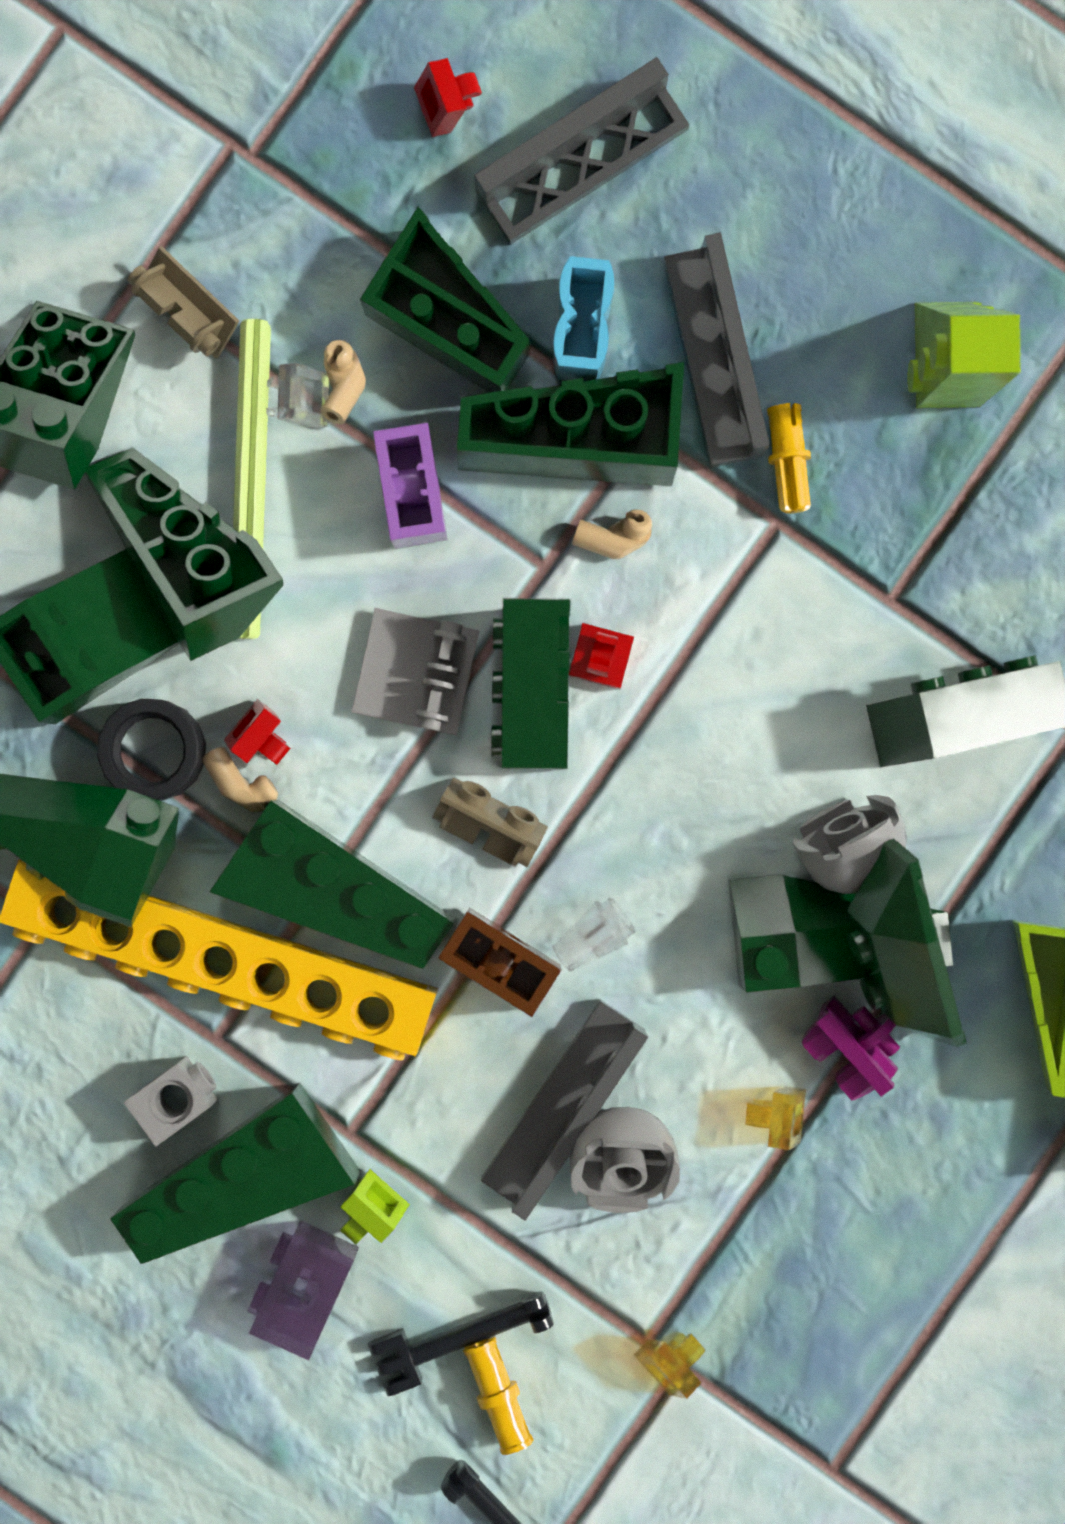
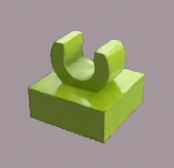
(372, 1209)

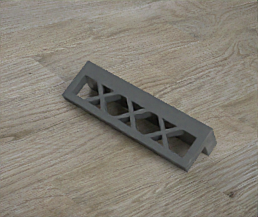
(569, 135)
(716, 353)
(564, 1107)

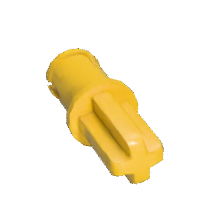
(789, 457)

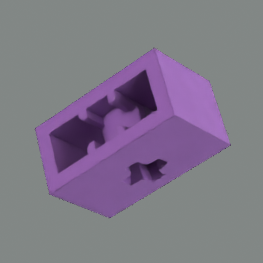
(410, 485)

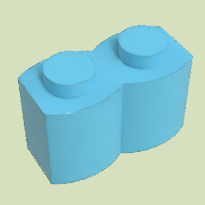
(583, 310)

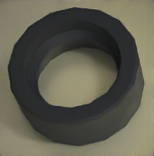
(125, 717)

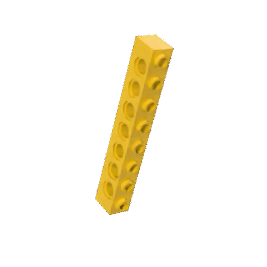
(31, 912)

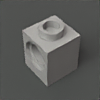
(153, 1112)

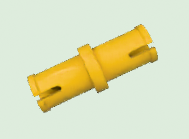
(498, 1396)

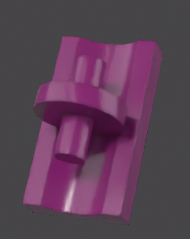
(863, 1042)

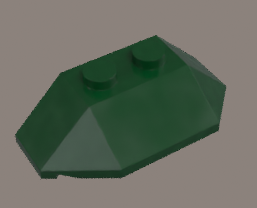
(901, 948)

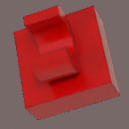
(444, 95)
(601, 656)
(256, 733)

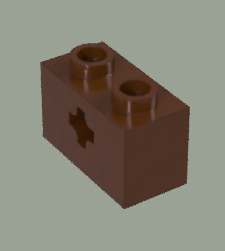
(500, 962)

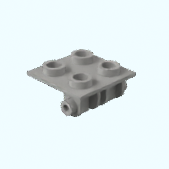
(415, 671)

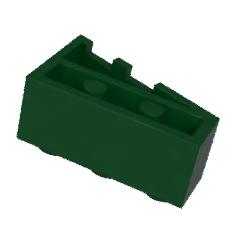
(443, 309)

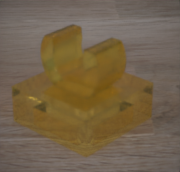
(780, 1115)
(671, 1363)

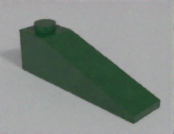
(193, 563)
(89, 841)
(797, 933)

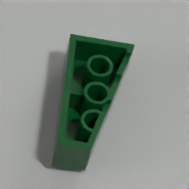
(324, 885)

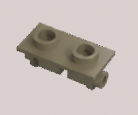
(193, 309)
(512, 830)

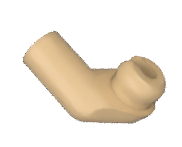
(345, 379)
(618, 539)
(236, 788)

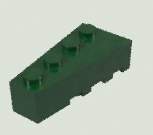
(578, 430)
(250, 1173)

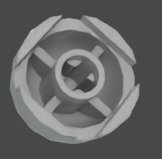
(846, 841)
(624, 1160)

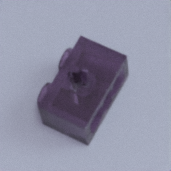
(294, 1320)

